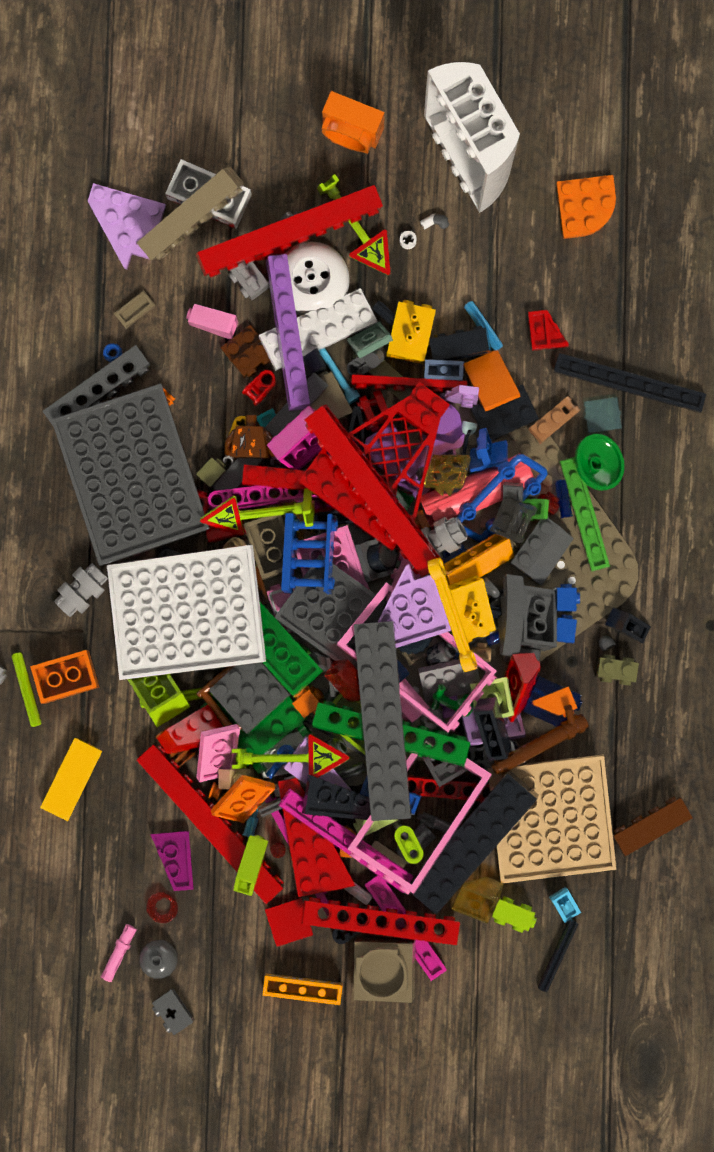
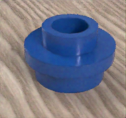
(106, 352)

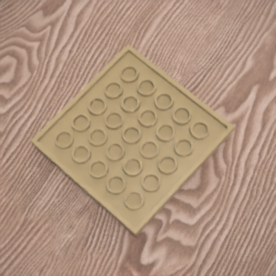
(567, 825)

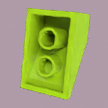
(159, 697)

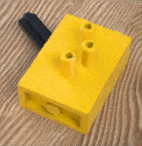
(410, 329)
(474, 607)

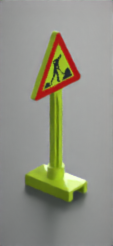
(373, 251)
(229, 518)
(321, 757)

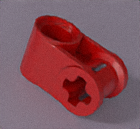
(259, 387)

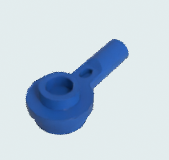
(285, 749)

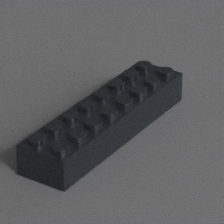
(475, 840)

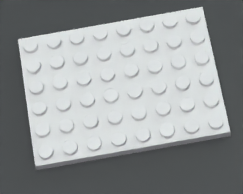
(186, 612)

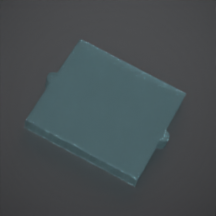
(602, 415)

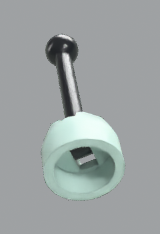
(468, 429)

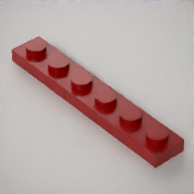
(401, 383)

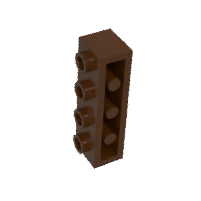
(652, 826)

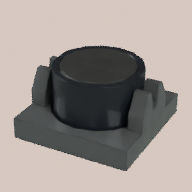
(375, 559)

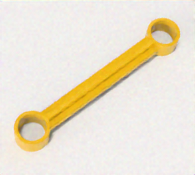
(438, 573)

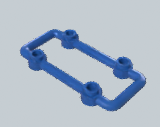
(506, 471)

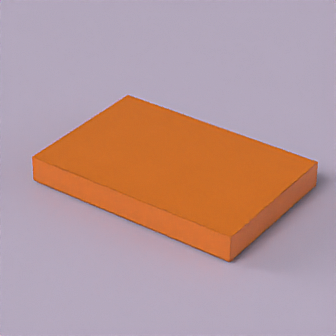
(493, 380)
(243, 799)

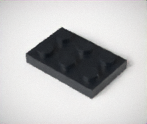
(507, 416)

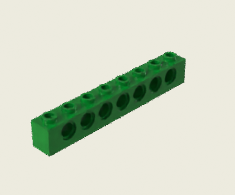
(457, 756)

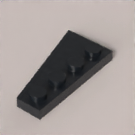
(334, 801)

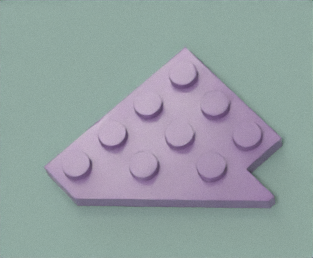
(125, 219)
(415, 609)

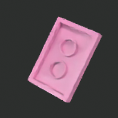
(216, 751)

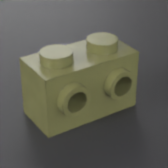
(622, 670)

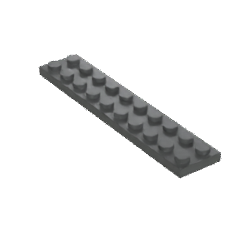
(382, 721)

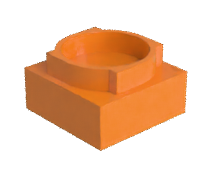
(352, 123)

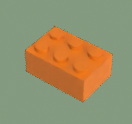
(64, 676)

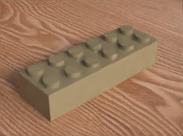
(189, 214)

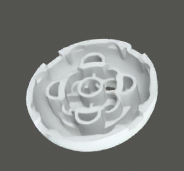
(329, 289)

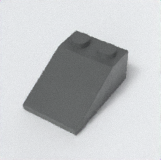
(539, 619)

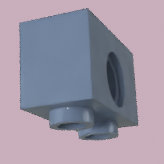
(443, 370)

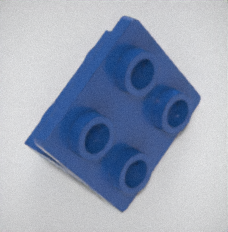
(487, 453)

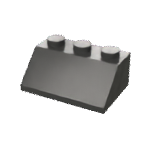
(542, 550)

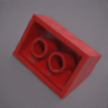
(521, 678)

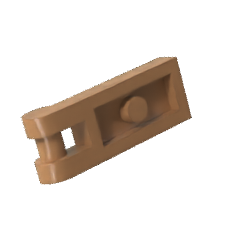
(553, 420)

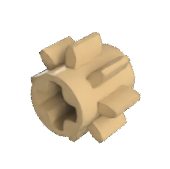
(482, 651)

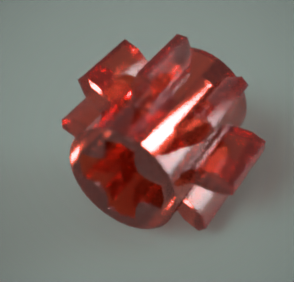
(553, 505)

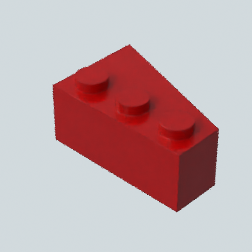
(187, 732)

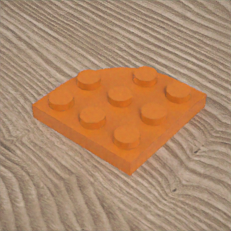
(585, 204)

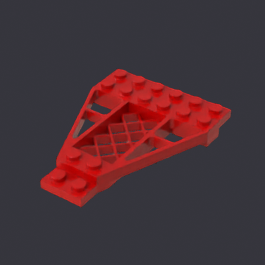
(324, 479)

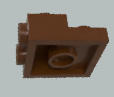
(246, 352)

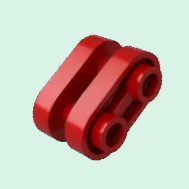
(365, 406)

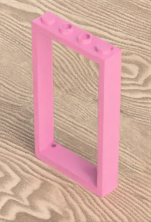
(465, 707)
(389, 875)

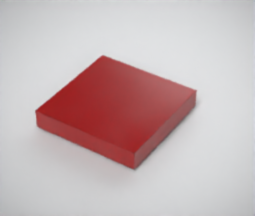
(286, 922)

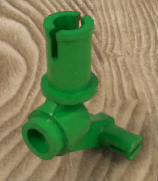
(438, 698)

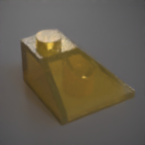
(478, 898)

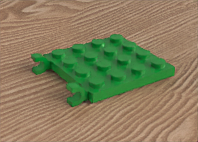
(270, 730)

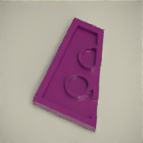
(175, 854)

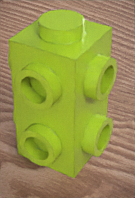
(519, 916)

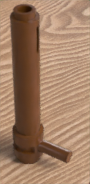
(566, 730)

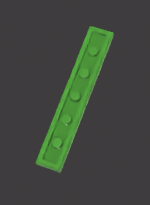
(585, 516)

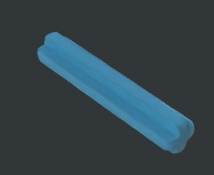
(479, 320)

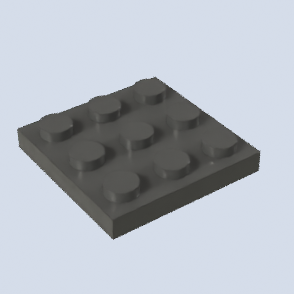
(249, 694)

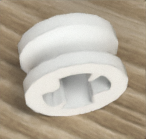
(404, 235)

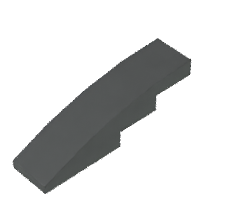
(512, 618)

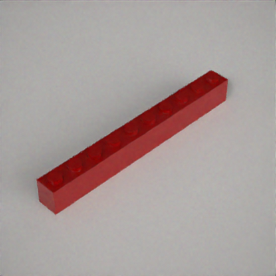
(289, 230)
(372, 489)
(198, 810)

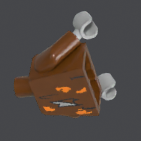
(249, 442)

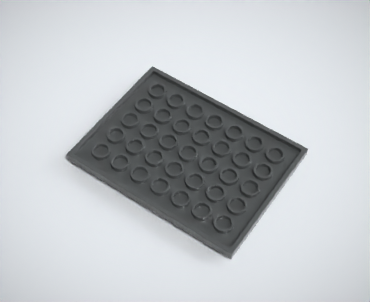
(130, 474)

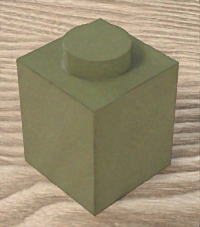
(211, 472)

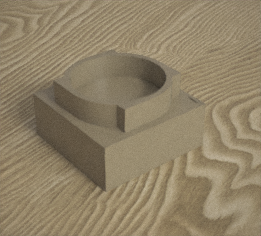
(384, 969)

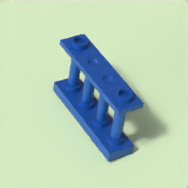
(291, 562)

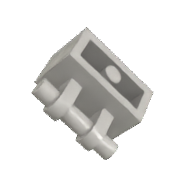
(249, 279)

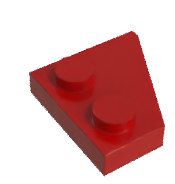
(544, 332)

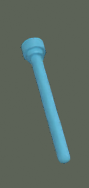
(350, 394)

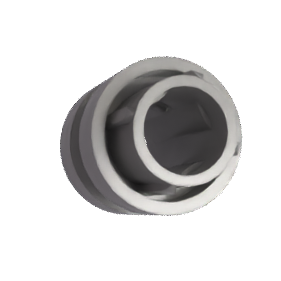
(446, 535)
(75, 596)

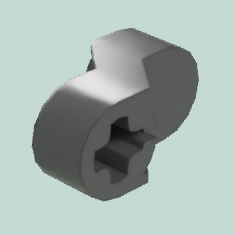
(359, 367)

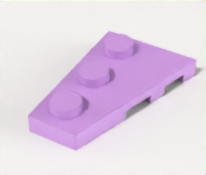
(463, 395)

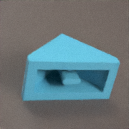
(565, 904)

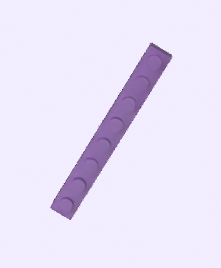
(287, 332)

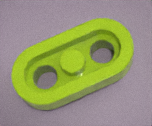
(409, 844)

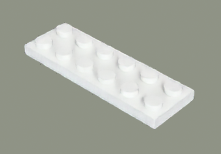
(325, 326)

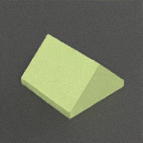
(501, 690)

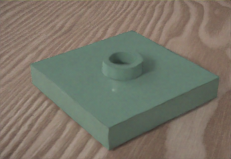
(369, 339)

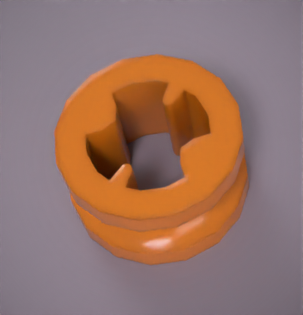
(215, 791)

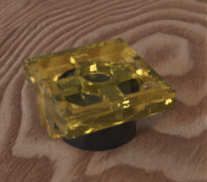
(448, 473)

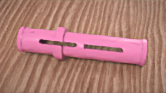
(116, 957)

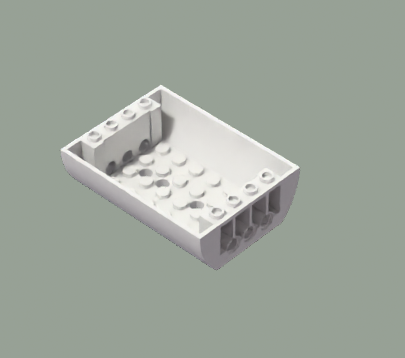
(471, 129)

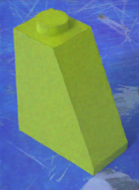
(250, 865)

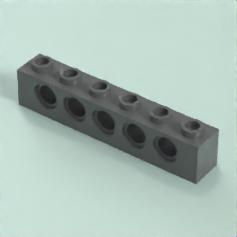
(101, 378)

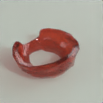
(151, 909)

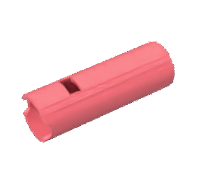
(448, 506)

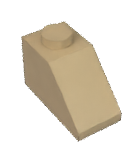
(228, 777)

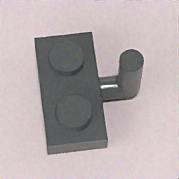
(422, 834)

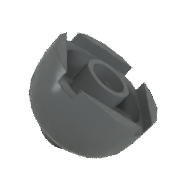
(158, 959)

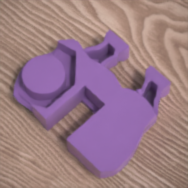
(447, 440)

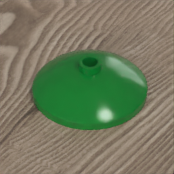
(606, 462)

